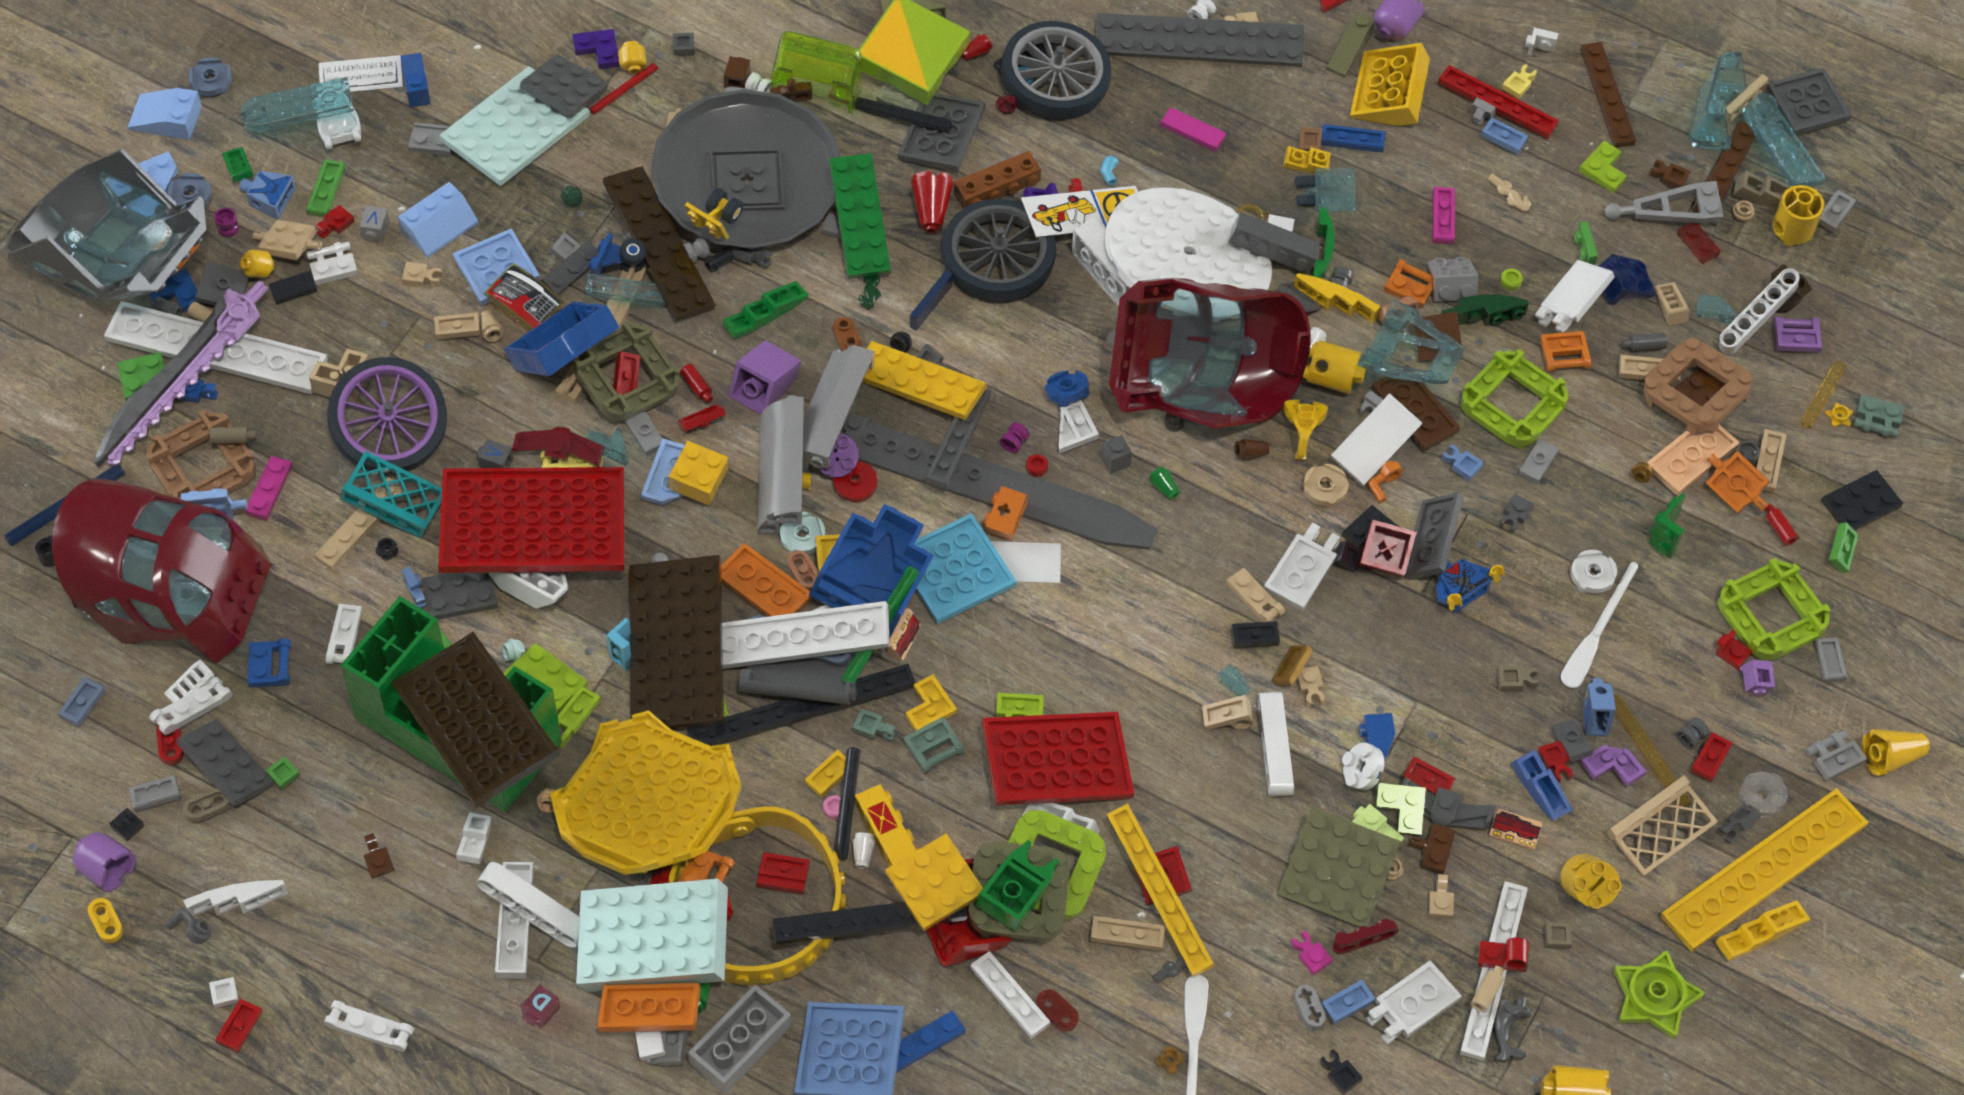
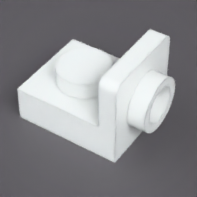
(1542, 40)

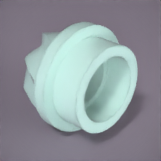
(513, 649)

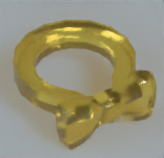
(1262, 215)

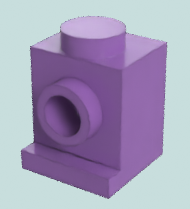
(1758, 677)

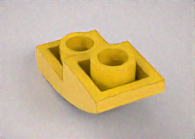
(1306, 161)

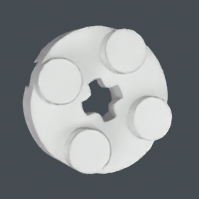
(1593, 583)
(1353, 762)

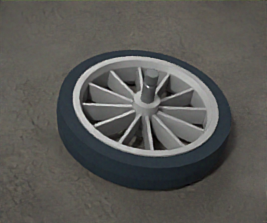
(1056, 69)

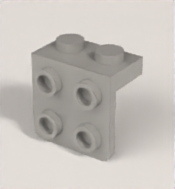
(1453, 278)

